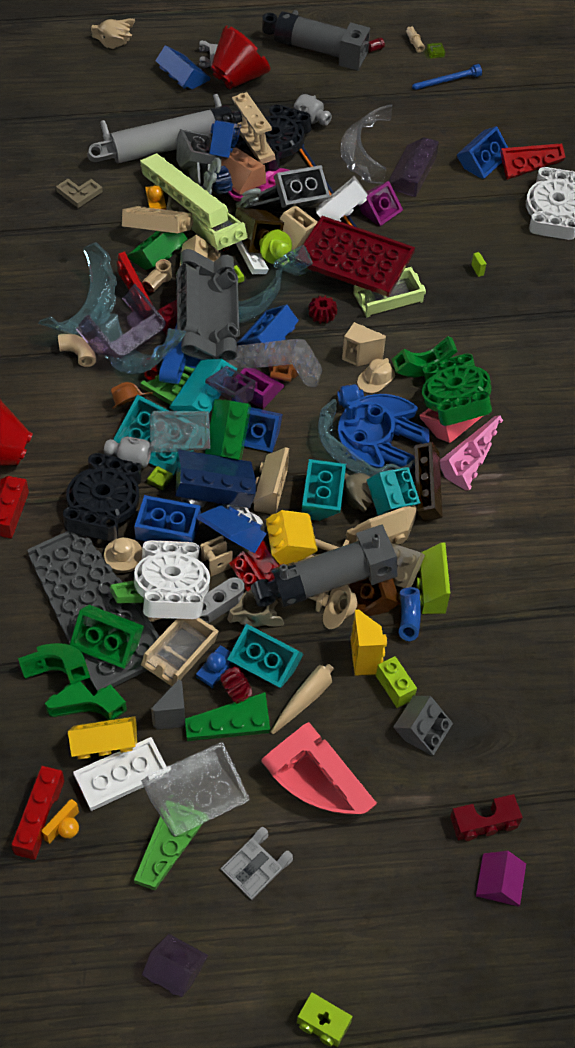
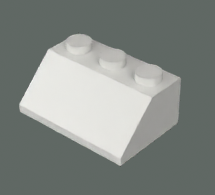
(343, 200)

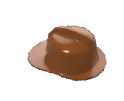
(126, 393)

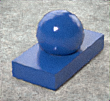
(214, 667)

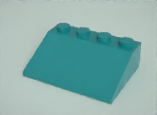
(138, 426)

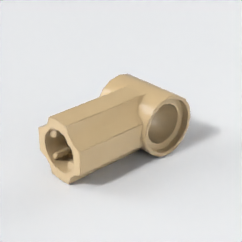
(160, 274)

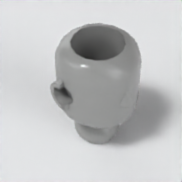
(314, 108)
(130, 449)

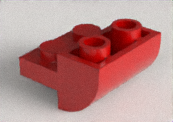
(254, 566)

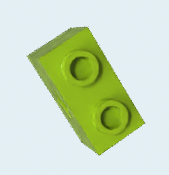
(396, 681)
(315, 1011)

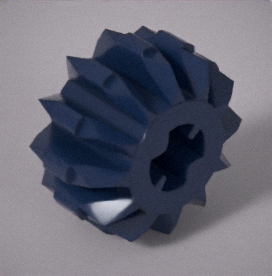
(223, 181)

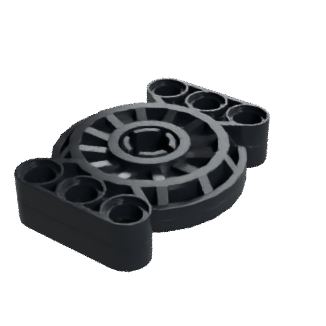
(286, 133)
(93, 511)

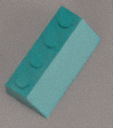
(197, 394)

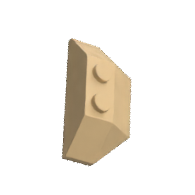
(396, 524)

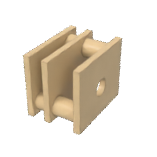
(217, 553)

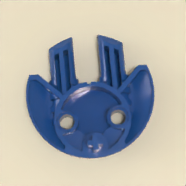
(370, 424)

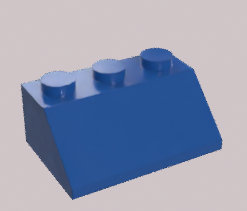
(181, 68)
(483, 152)
(271, 326)
(263, 429)
(234, 527)

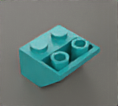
(392, 490)

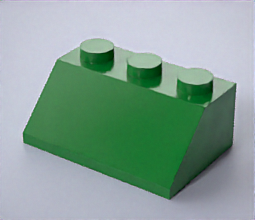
(156, 247)
(228, 428)
(106, 636)

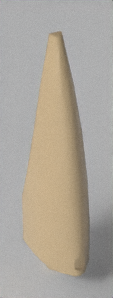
(307, 693)

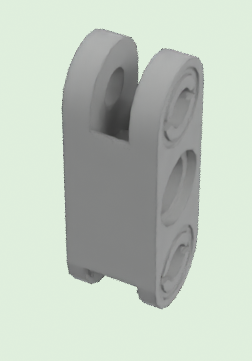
(227, 592)

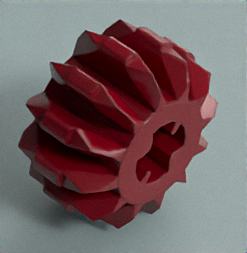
(322, 309)
(236, 684)

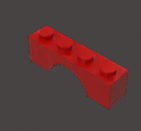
(44, 794)

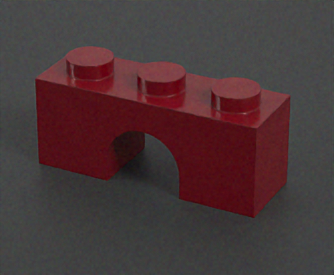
(470, 824)

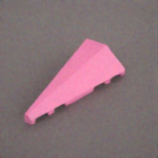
(463, 461)

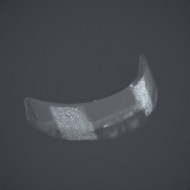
(354, 153)

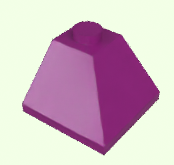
(381, 204)

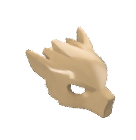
(115, 32)

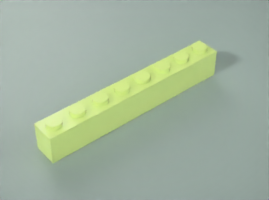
(184, 190)

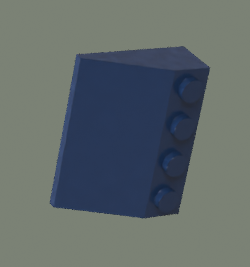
(215, 479)

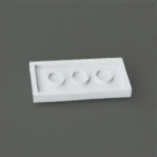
(118, 774)

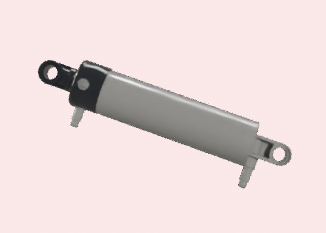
(158, 136)

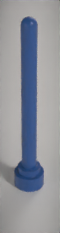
(475, 71)

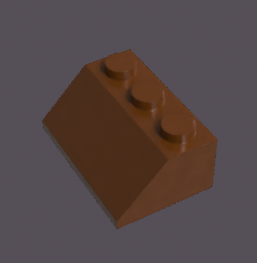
(375, 598)

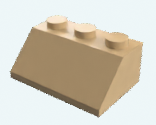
(271, 482)

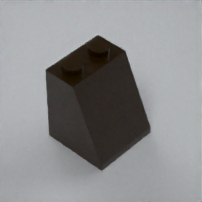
(257, 225)

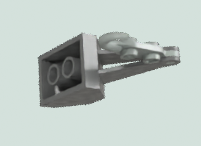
(195, 156)
(295, 187)

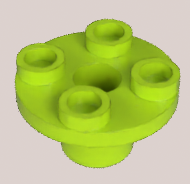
(275, 245)

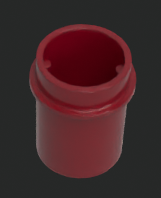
(376, 44)

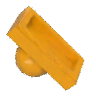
(155, 197)
(62, 823)

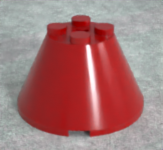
(237, 59)
(12, 437)

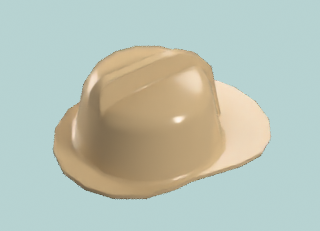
(376, 376)
(340, 606)

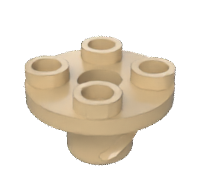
(123, 555)

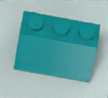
(323, 489)
(265, 656)

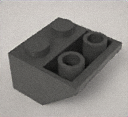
(423, 724)

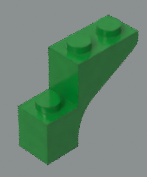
(78, 699)

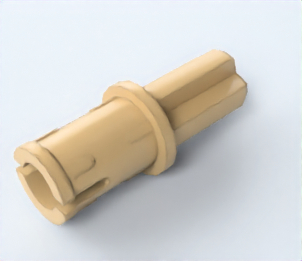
(415, 39)

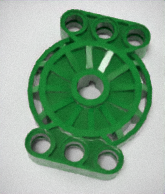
(457, 389)

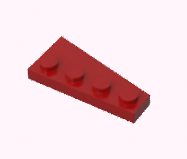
(530, 158)

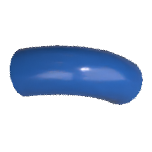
(410, 613)

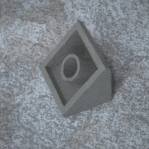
(170, 709)

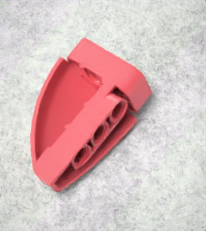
(317, 774)

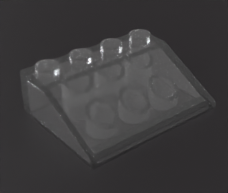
(196, 789)

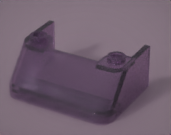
(144, 321)

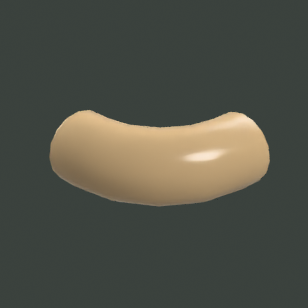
(79, 346)

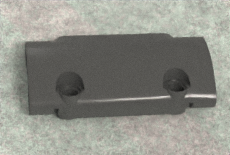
(208, 306)

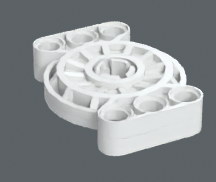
(552, 203)
(171, 580)

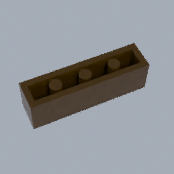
(428, 481)

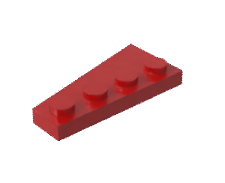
(128, 273)

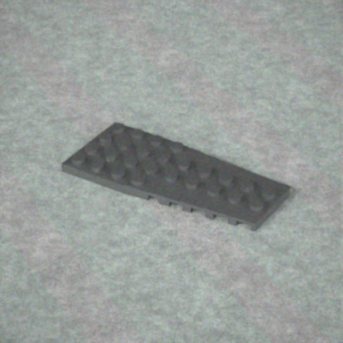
(79, 577)

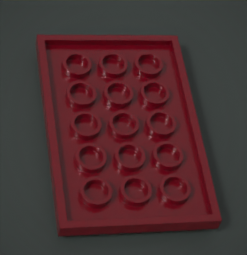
(357, 255)

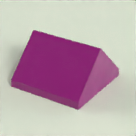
(501, 877)

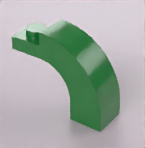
(412, 364)
(55, 657)

